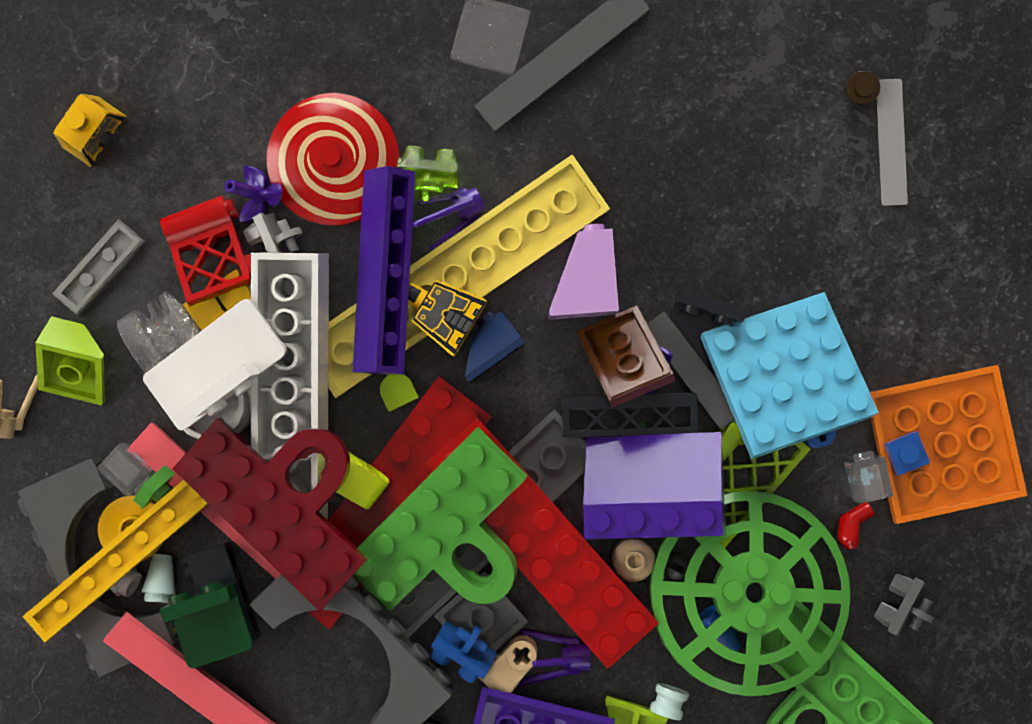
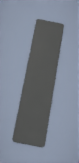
(692, 369)

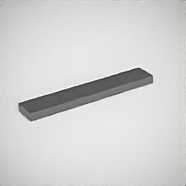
(559, 61)

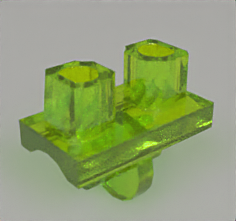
(430, 174)

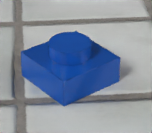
(906, 453)

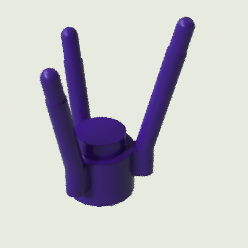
(466, 204)
(573, 658)

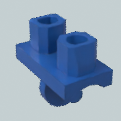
(464, 649)

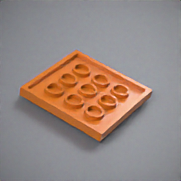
(965, 436)

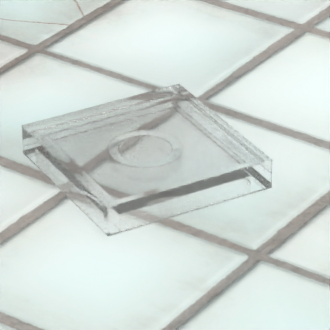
(490, 35)

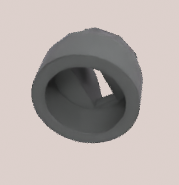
(680, 560)

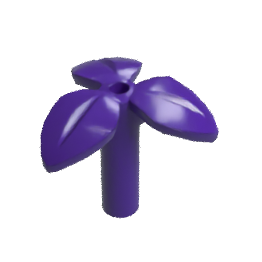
(256, 190)

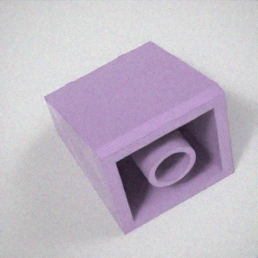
(589, 277)

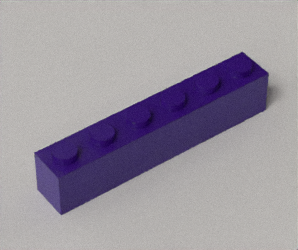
(384, 271)

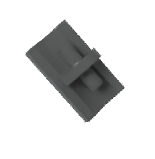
(910, 591)

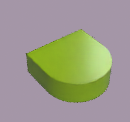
(397, 391)

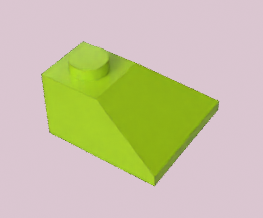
(70, 362)

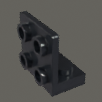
(699, 313)

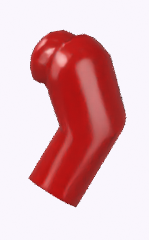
(850, 523)

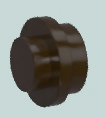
(863, 88)

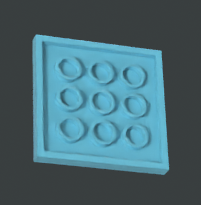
(788, 375)

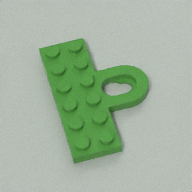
(437, 519)
(843, 688)

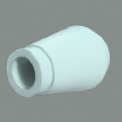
(159, 580)

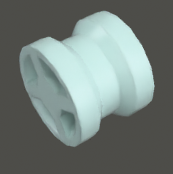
(669, 701)

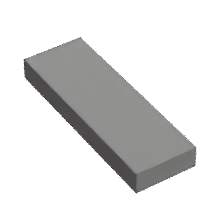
(99, 267)

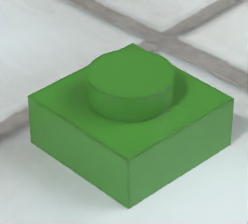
(154, 487)

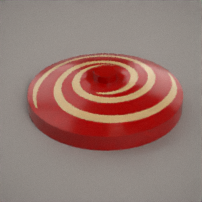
(322, 156)

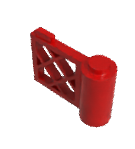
(201, 226)

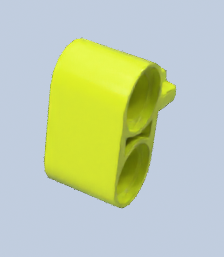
(363, 483)

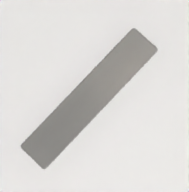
(891, 143)

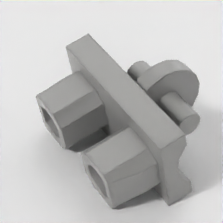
(273, 233)

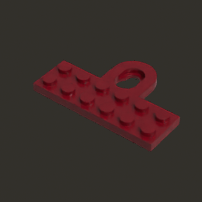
(272, 513)

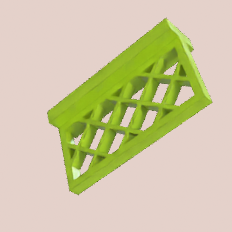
(730, 439)

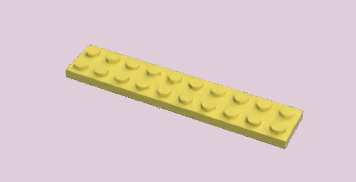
(485, 253)

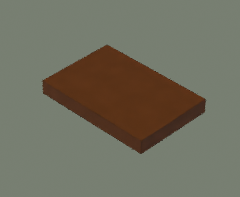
(625, 356)

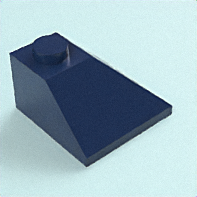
(491, 344)

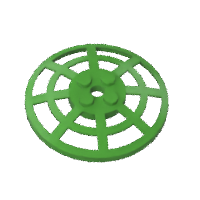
(740, 613)

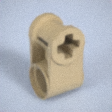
(508, 669)

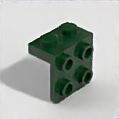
(209, 623)

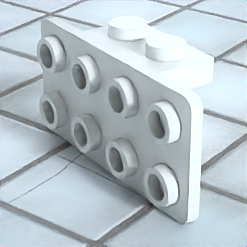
(215, 365)

